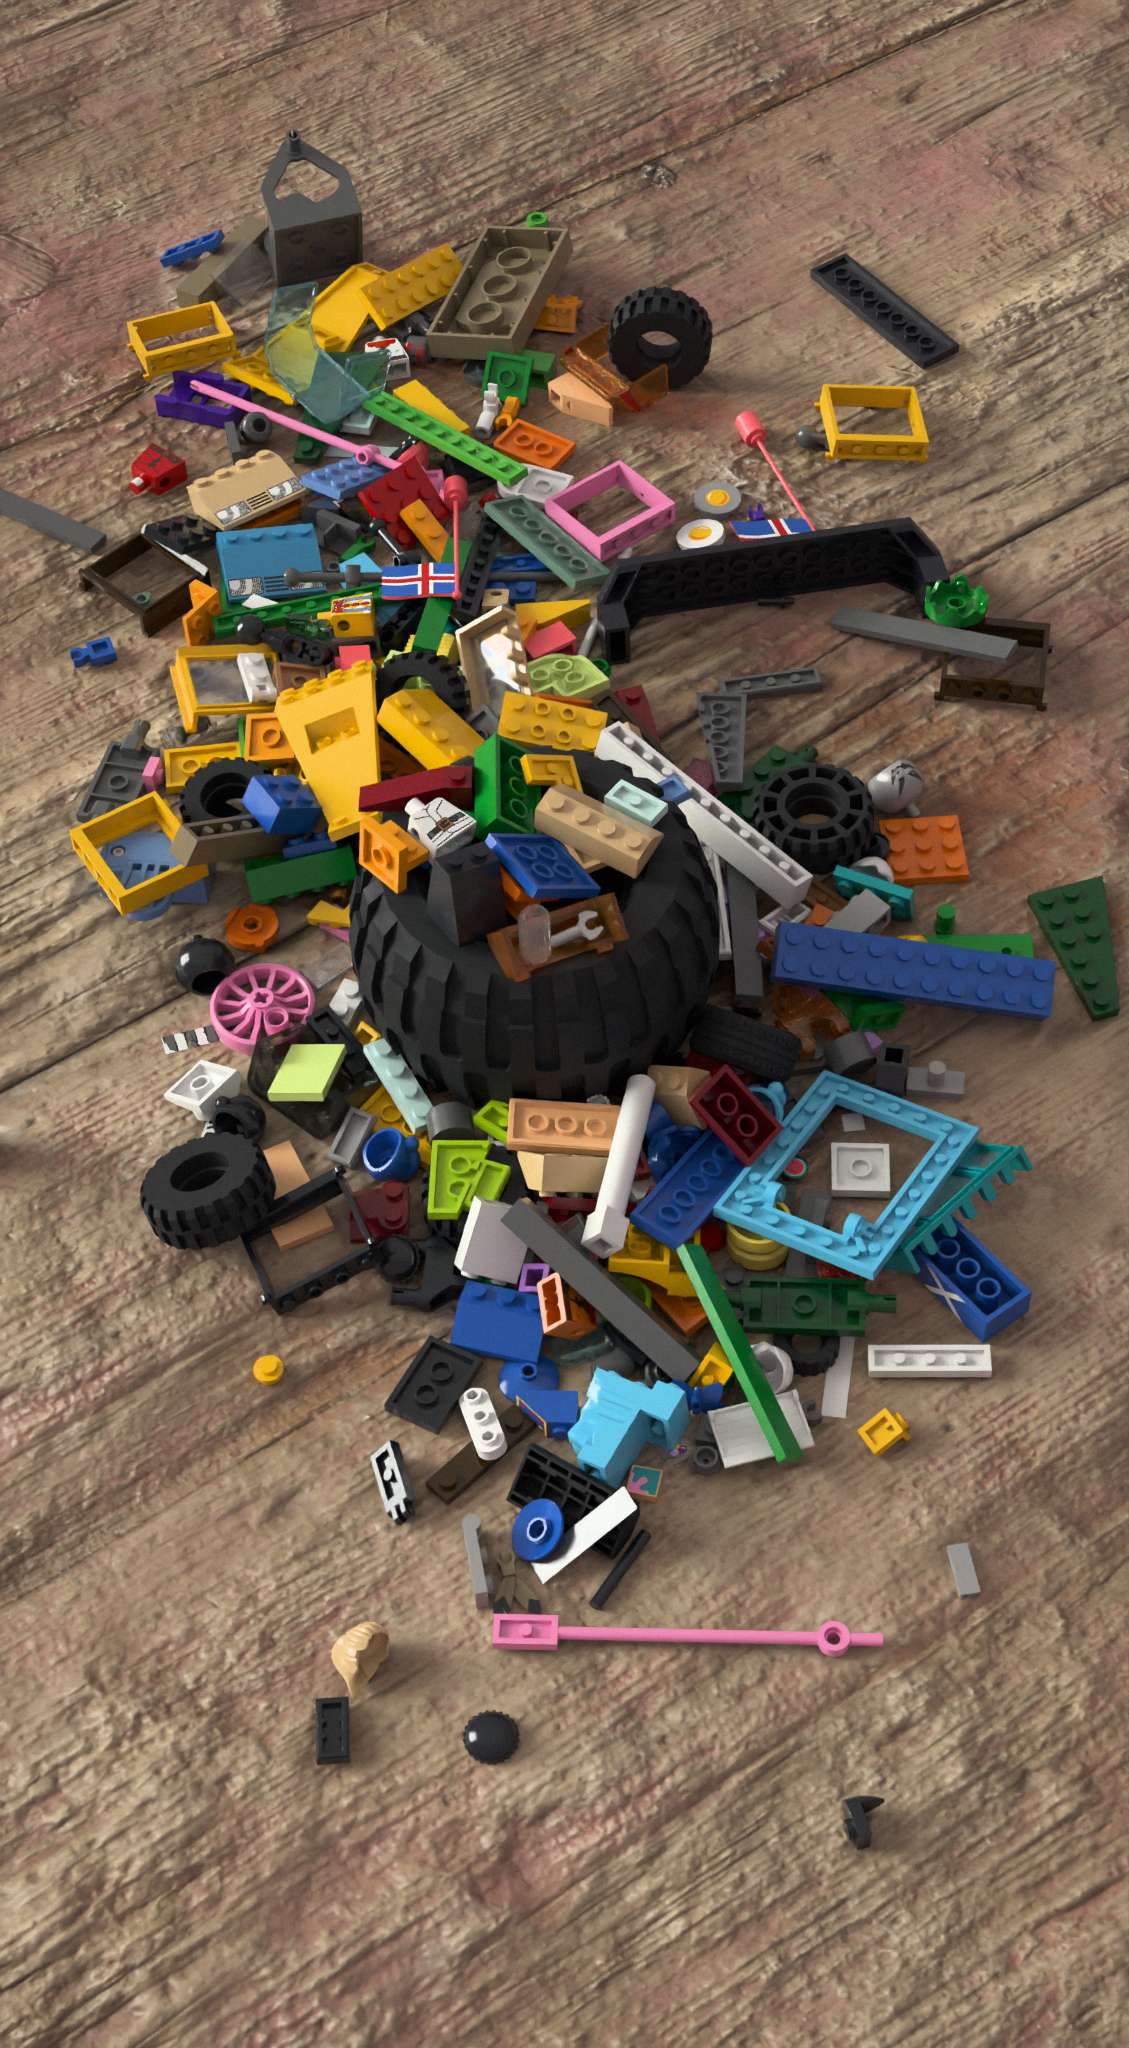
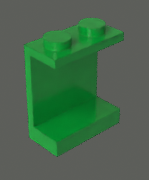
(866, 1012)

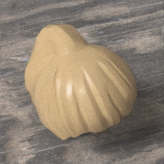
(360, 1653)

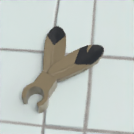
(514, 1587)

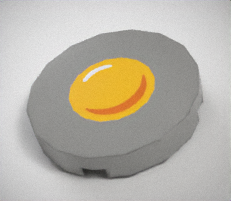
(717, 500)

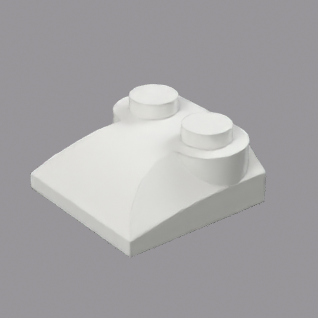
(202, 1086)

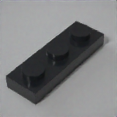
(332, 1030)

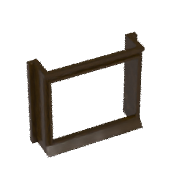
(165, 609)

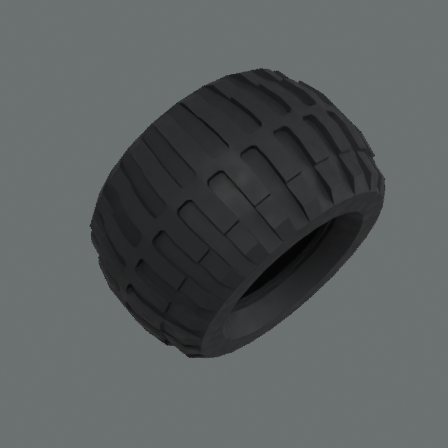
(575, 1022)

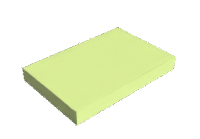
(307, 1072)

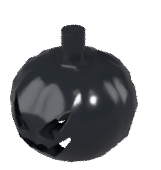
(203, 965)

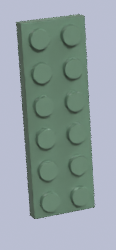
(547, 541)

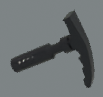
(625, 1345)

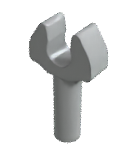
(579, 930)

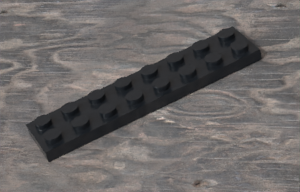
(884, 311)

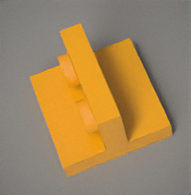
(267, 741)
(389, 852)

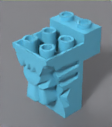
(621, 1421)

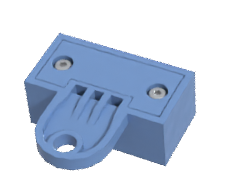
(144, 856)

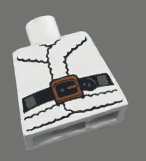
(439, 826)

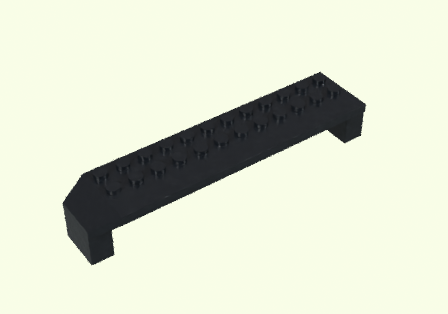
(765, 567)

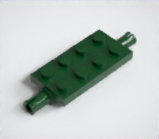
(766, 767)
(807, 1305)

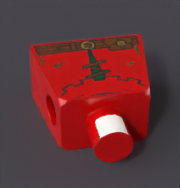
(157, 471)

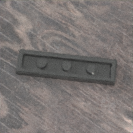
(774, 683)

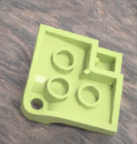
(566, 676)

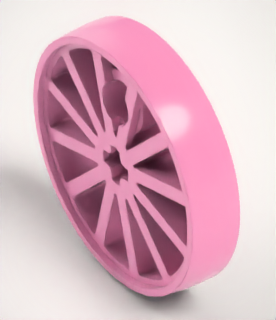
(260, 1006)

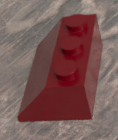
(734, 1114)

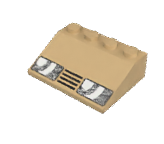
(245, 490)

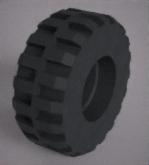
(664, 312)
(822, 792)
(208, 1191)

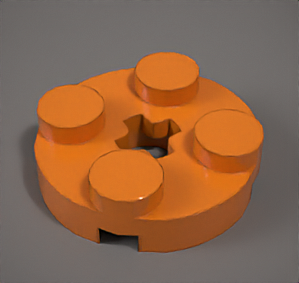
(256, 939)

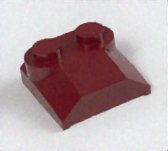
(384, 1211)

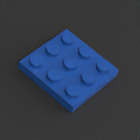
(542, 866)

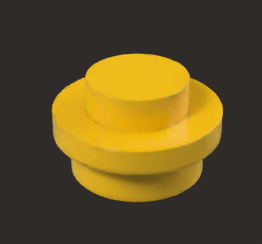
(268, 1369)

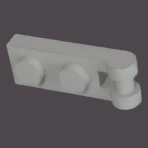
(477, 1558)

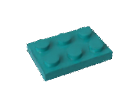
(899, 898)

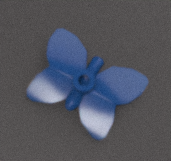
(704, 1399)

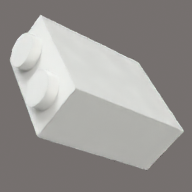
(490, 1246)

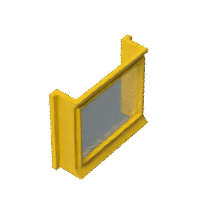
(211, 682)

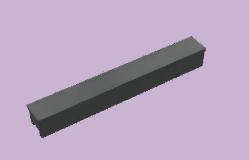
(602, 1289)

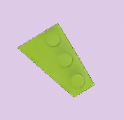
(452, 1173)

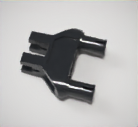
(440, 1281)

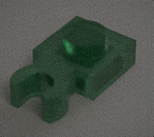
(303, 626)

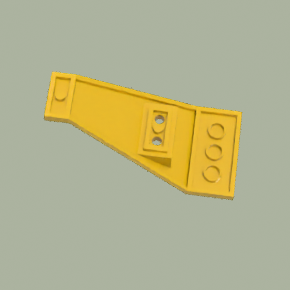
(335, 322)
(336, 741)

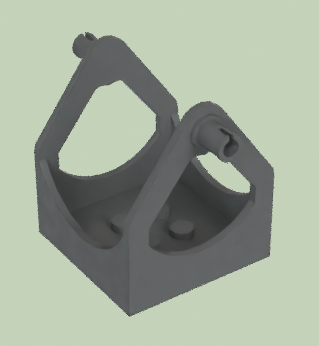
(305, 236)

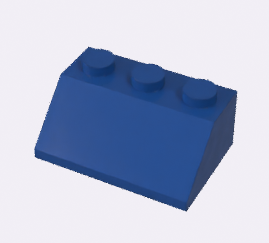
(499, 1323)

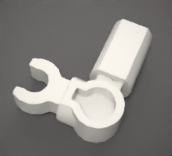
(491, 411)

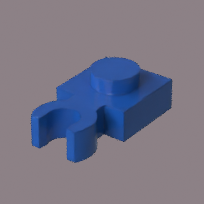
(96, 651)

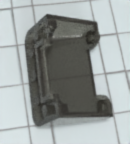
(316, 1117)

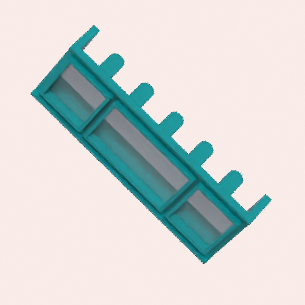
(969, 1176)

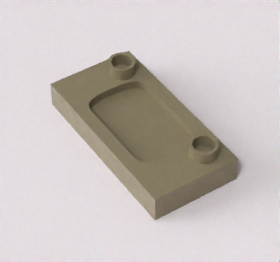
(499, 292)

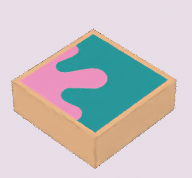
(644, 1483)

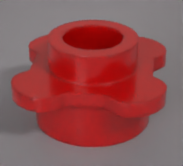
(487, 498)

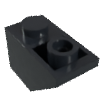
(892, 1068)

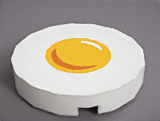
(700, 534)

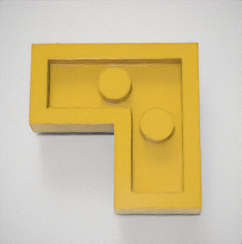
(550, 770)

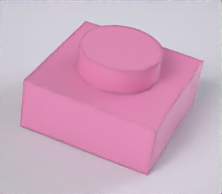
(153, 774)

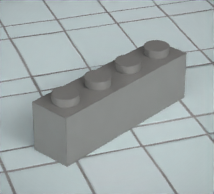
(863, 914)

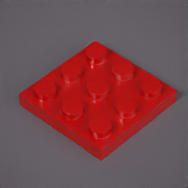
(397, 491)

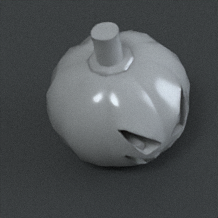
(897, 788)

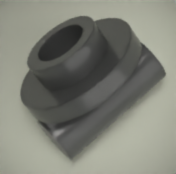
(653, 1373)

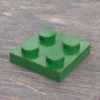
(510, 374)

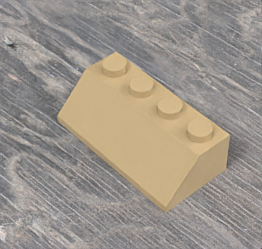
(596, 829)

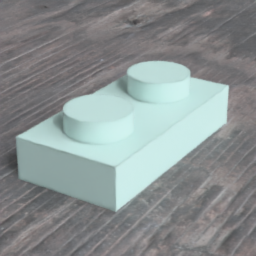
(636, 803)

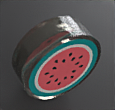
(796, 1170)

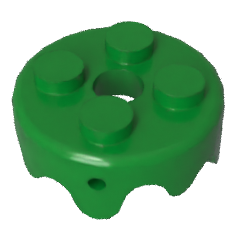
(954, 605)

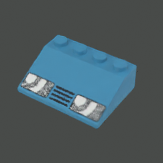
(256, 561)

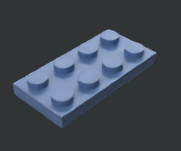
(343, 478)

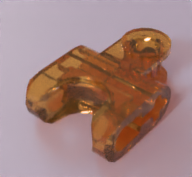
(807, 1016)

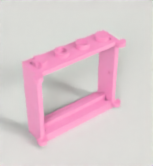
(625, 535)

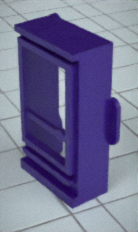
(179, 399)

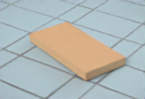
(561, 1127)
(289, 1175)

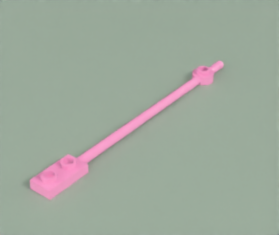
(543, 1632)

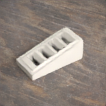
(795, 914)

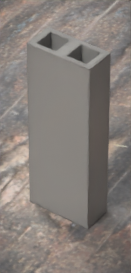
(963, 1571)

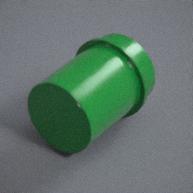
(945, 919)

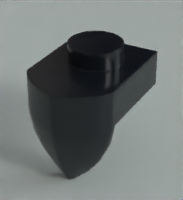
(855, 1821)

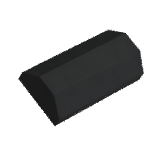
(573, 1490)

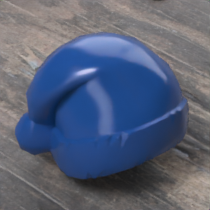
(391, 1155)

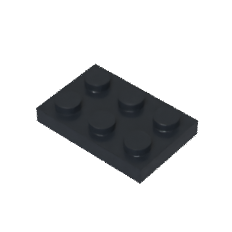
(183, 533)
(433, 1384)

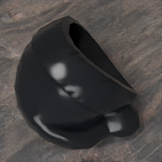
(239, 1116)

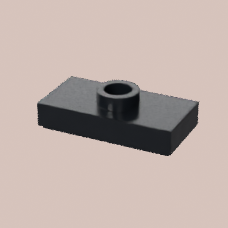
(332, 1730)

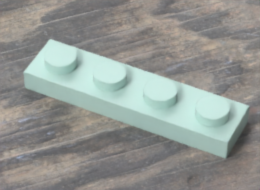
(400, 1084)

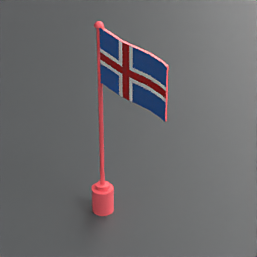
(754, 436)
(430, 578)

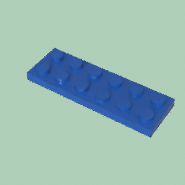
(688, 1192)

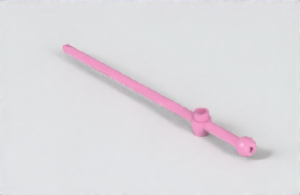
(368, 453)

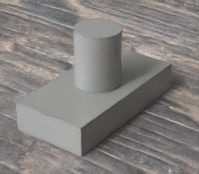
(935, 1082)

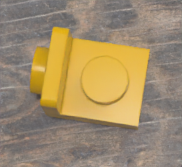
(884, 1431)

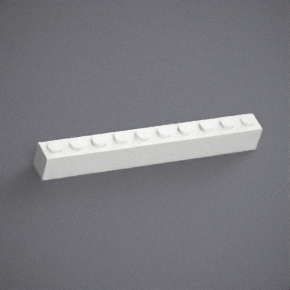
(712, 820)

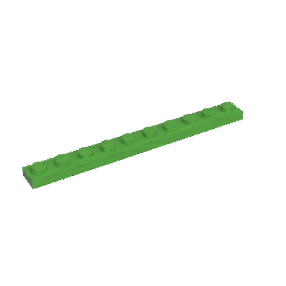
(447, 439)

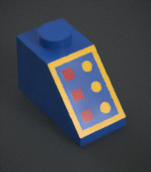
(551, 1410)

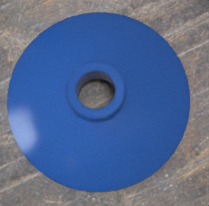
(512, 1377)
(537, 1529)

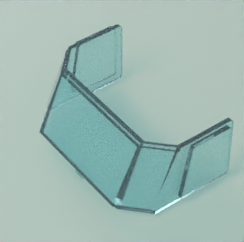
(307, 369)

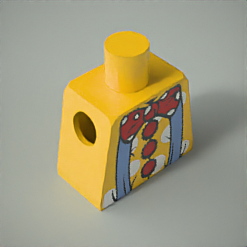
(352, 616)

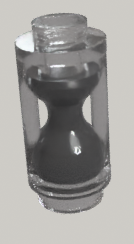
(177, 737)

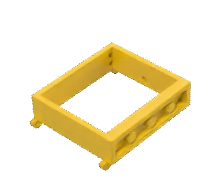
(183, 354)
(867, 445)

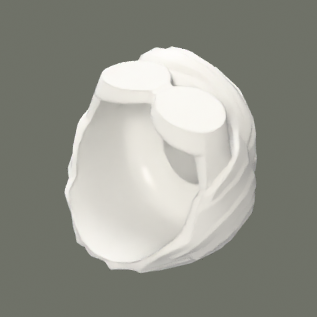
(775, 1365)

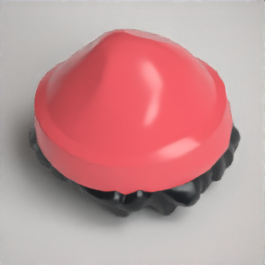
(410, 448)

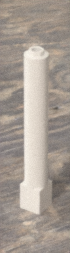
(608, 1226)

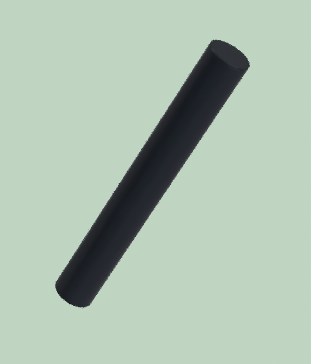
(620, 1569)

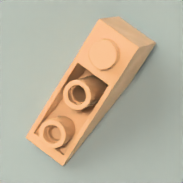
(579, 400)

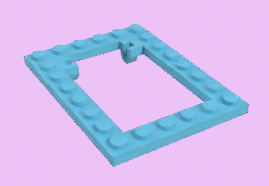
(754, 1193)

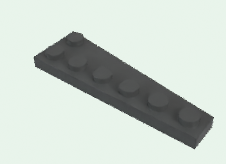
(724, 734)

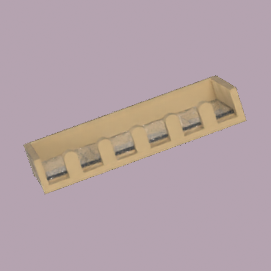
(493, 659)

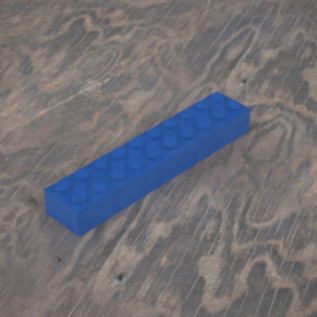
(912, 971)

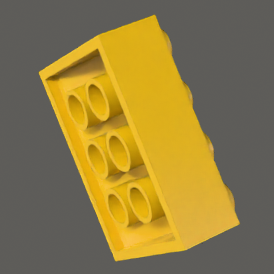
(427, 727)

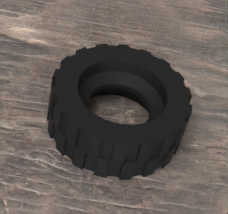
(811, 1363)

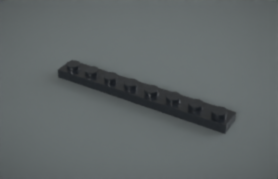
(477, 570)

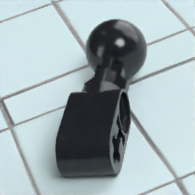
(253, 631)

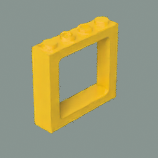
(119, 823)

